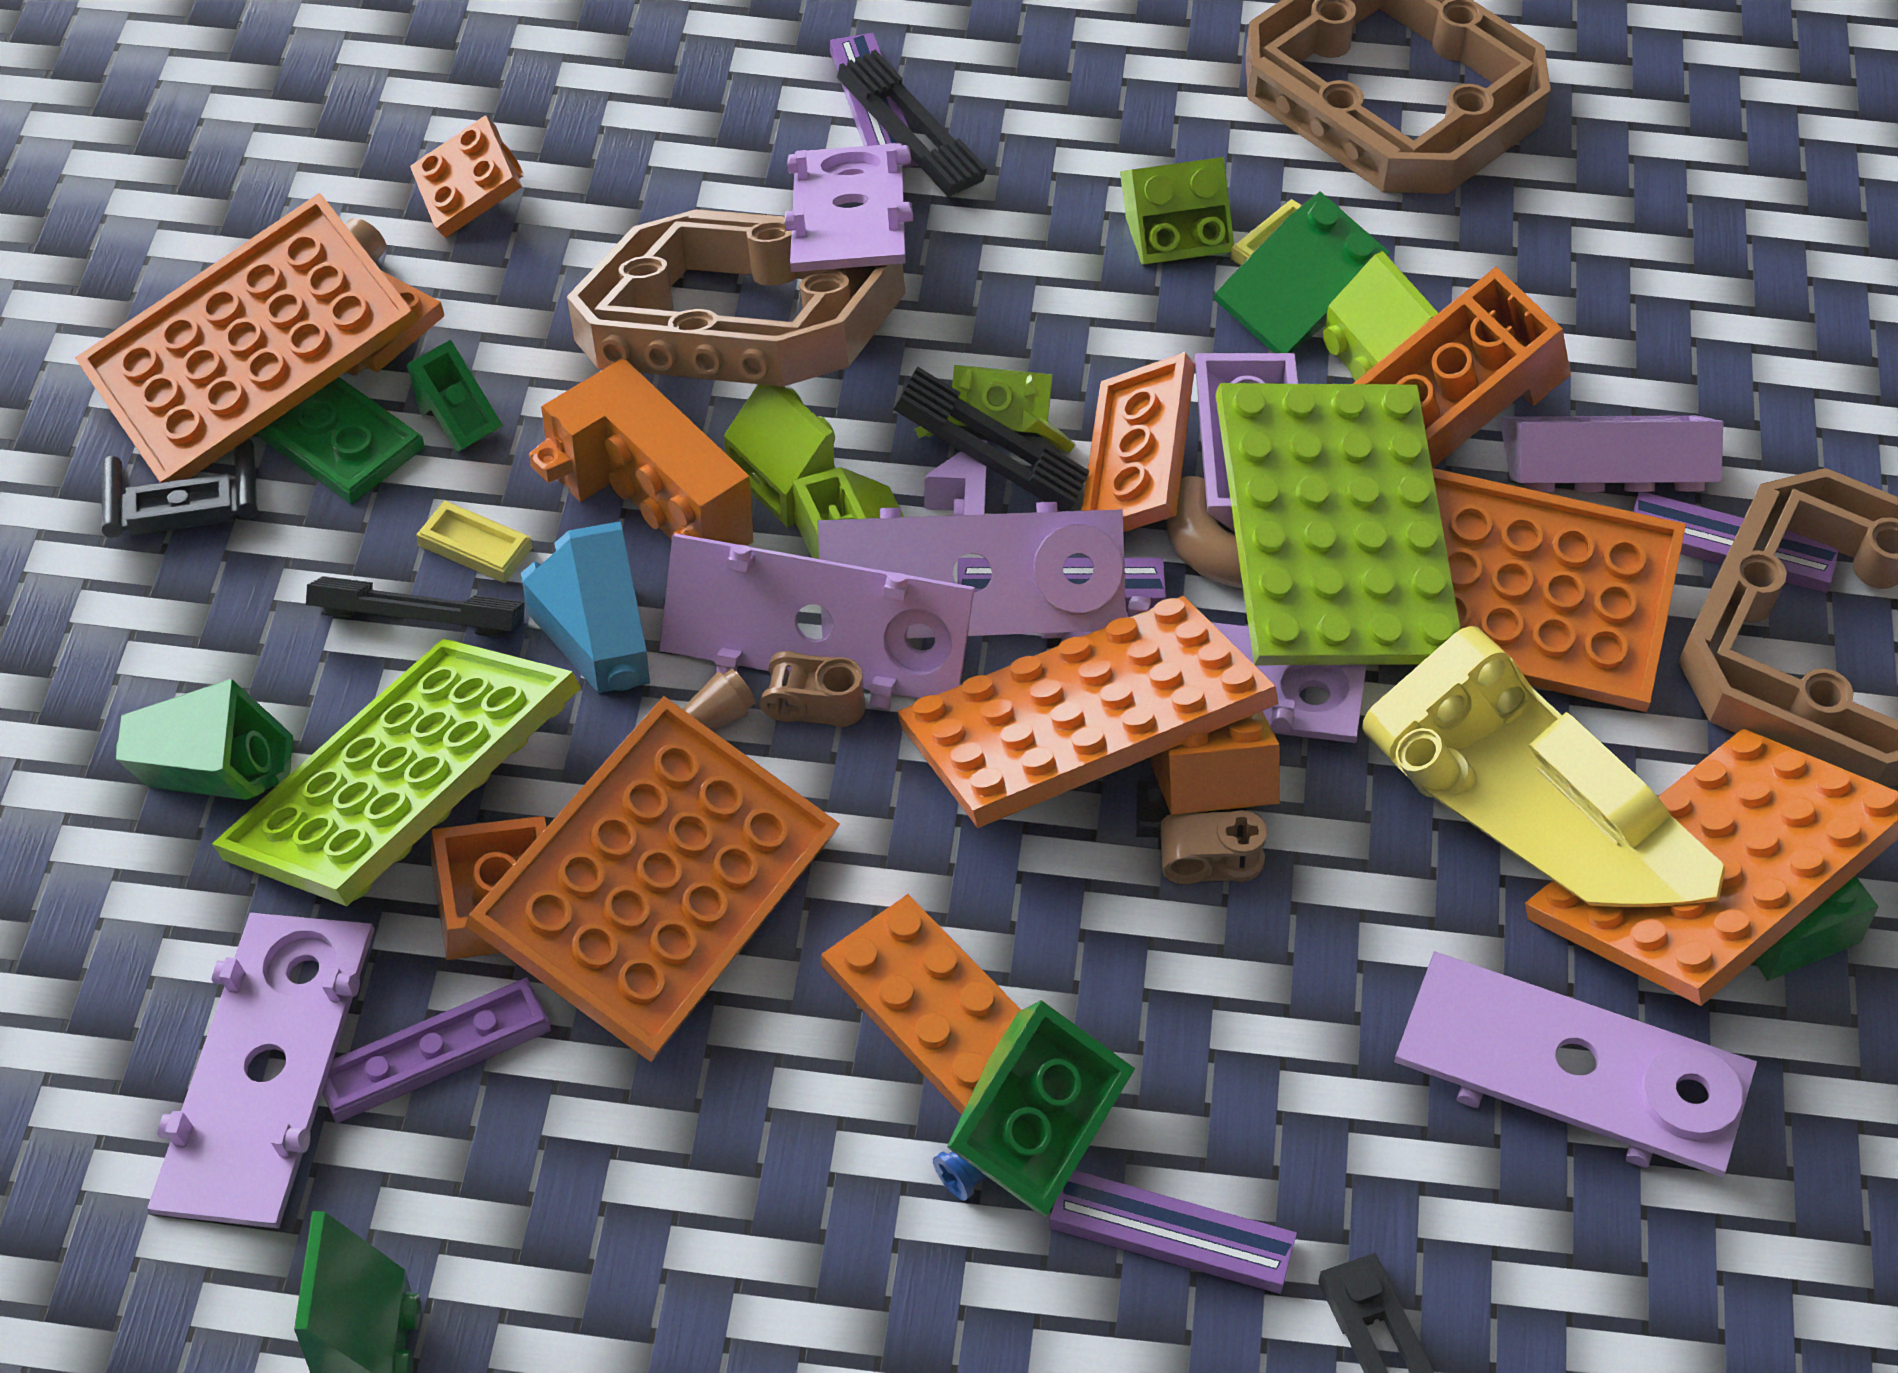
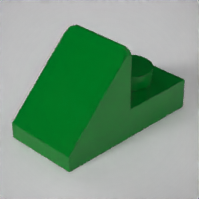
(453, 395)

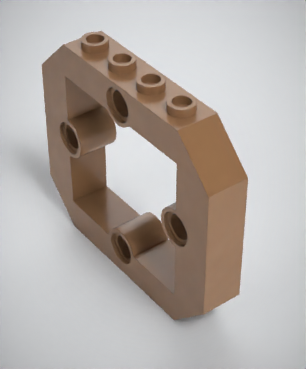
(1331, 115)
(629, 315)
(1740, 692)

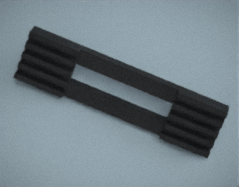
(873, 79)
(930, 403)
(345, 596)
(1359, 1295)

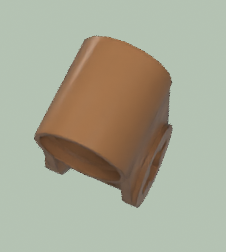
(816, 689)
(1208, 849)

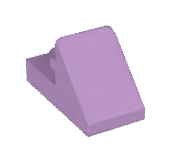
(957, 486)

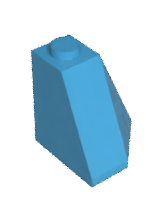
(590, 607)

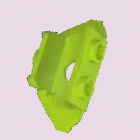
(1010, 397)

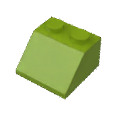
(1374, 315)

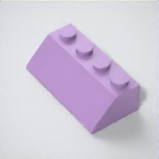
(1230, 368)
(1613, 451)

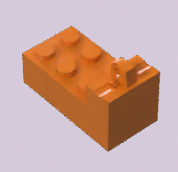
(1477, 361)
(634, 438)

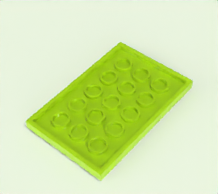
(1336, 523)
(396, 770)

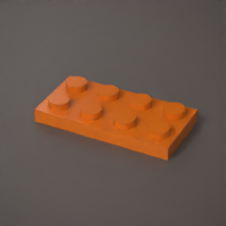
(1140, 442)
(924, 995)

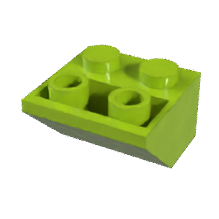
(1178, 210)
(777, 443)
(836, 496)

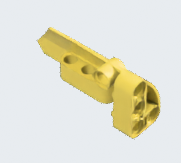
(1537, 780)

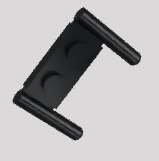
(180, 502)

